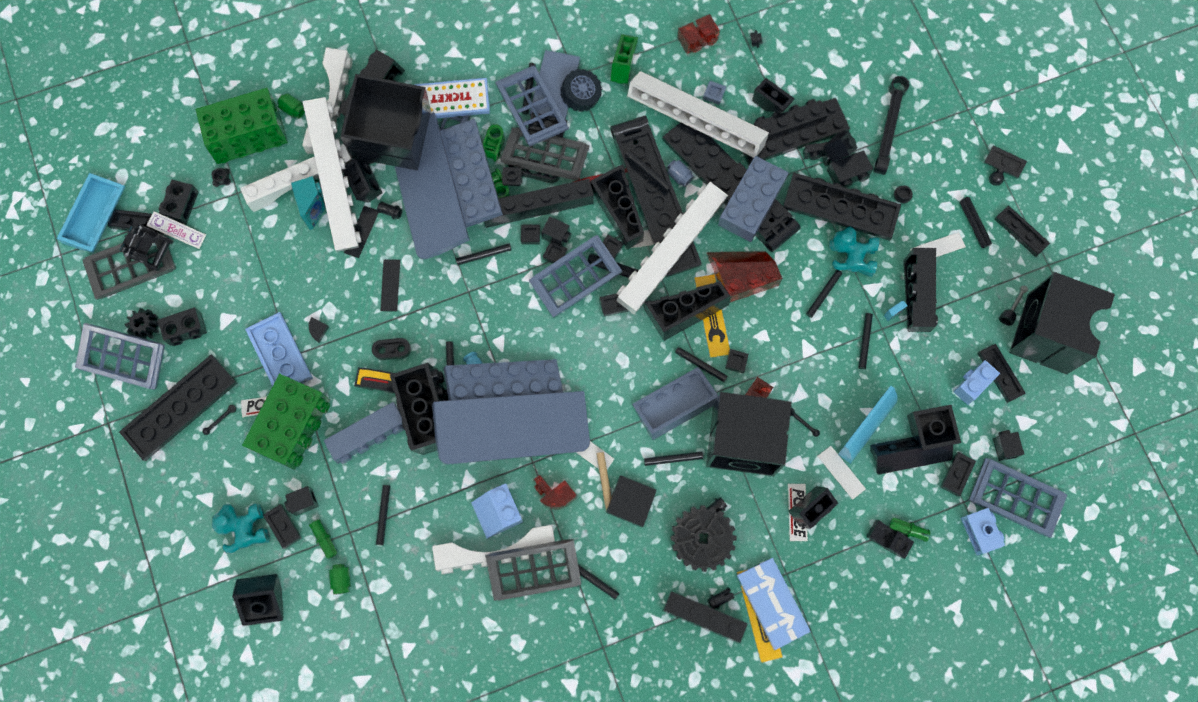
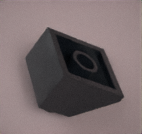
(934, 427)
(258, 599)

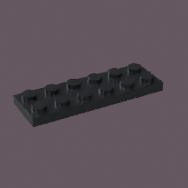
(177, 407)

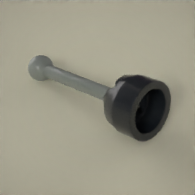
(1008, 316)

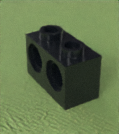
(362, 180)
(183, 202)
(182, 322)

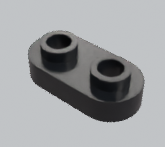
(392, 347)

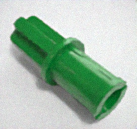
(909, 529)
(323, 539)

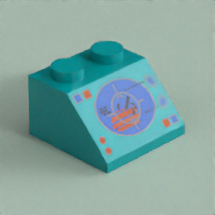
(309, 200)

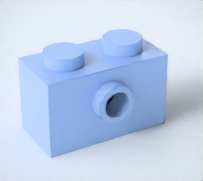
(976, 382)
(983, 531)

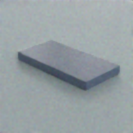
(553, 72)

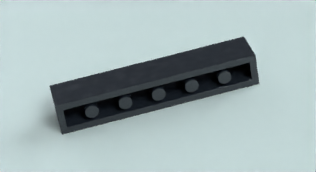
(543, 202)

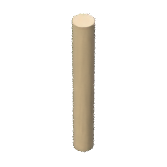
(604, 478)

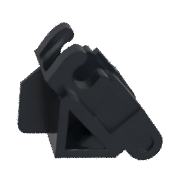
(138, 243)

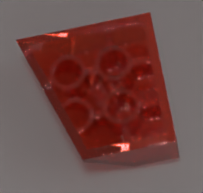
(745, 272)

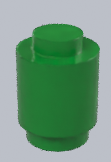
(291, 106)
(339, 579)

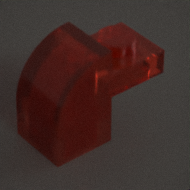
(558, 497)

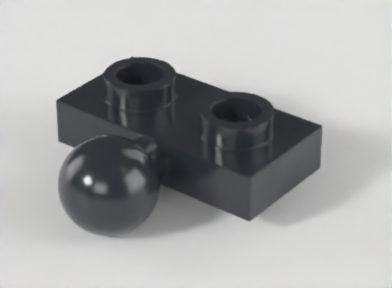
(1004, 163)

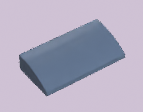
(675, 403)

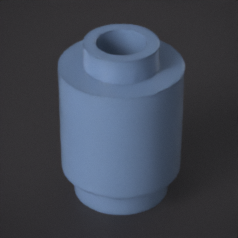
(680, 173)

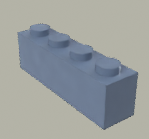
(364, 433)

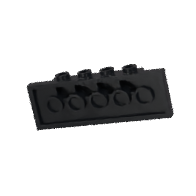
(800, 127)
(842, 206)

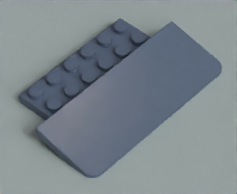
(448, 189)
(508, 413)

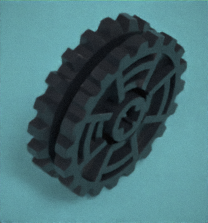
(718, 542)

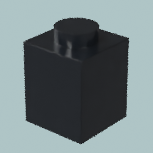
(556, 231)
(1008, 445)
(301, 501)

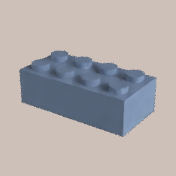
(753, 199)

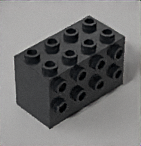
(415, 393)

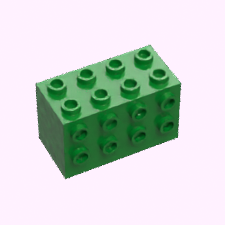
(241, 126)
(287, 422)

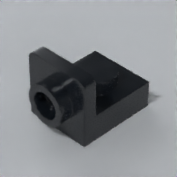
(815, 152)
(512, 176)

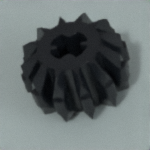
(142, 317)

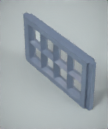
(546, 133)
(545, 295)
(154, 364)
(1052, 514)

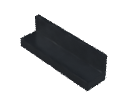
(907, 454)

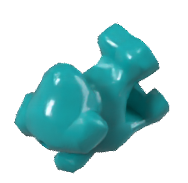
(845, 242)
(228, 521)

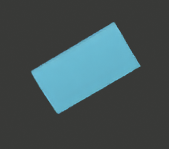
(90, 213)
(869, 425)

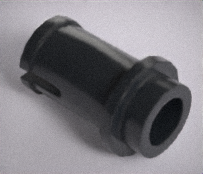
(390, 210)
(719, 504)
(720, 598)

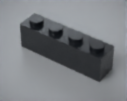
(705, 617)

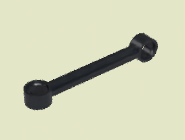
(883, 158)

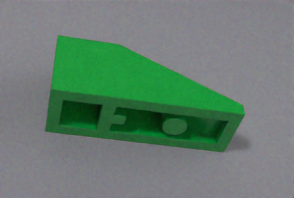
(623, 59)

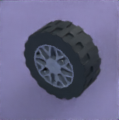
(581, 90)

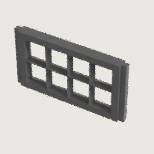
(578, 161)
(94, 276)
(496, 577)

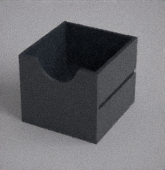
(386, 122)
(1057, 323)
(749, 434)

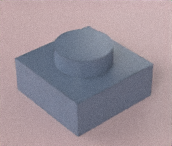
(714, 92)

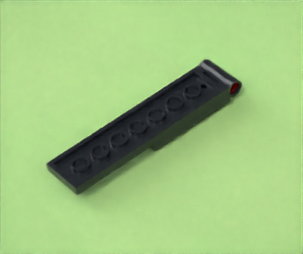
(714, 165)
(657, 205)

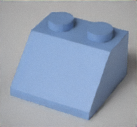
(496, 511)

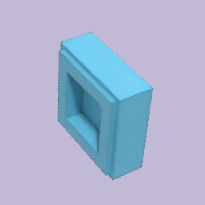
(895, 310)

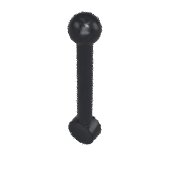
(231, 409)
(815, 432)

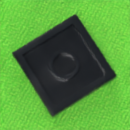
(631, 501)

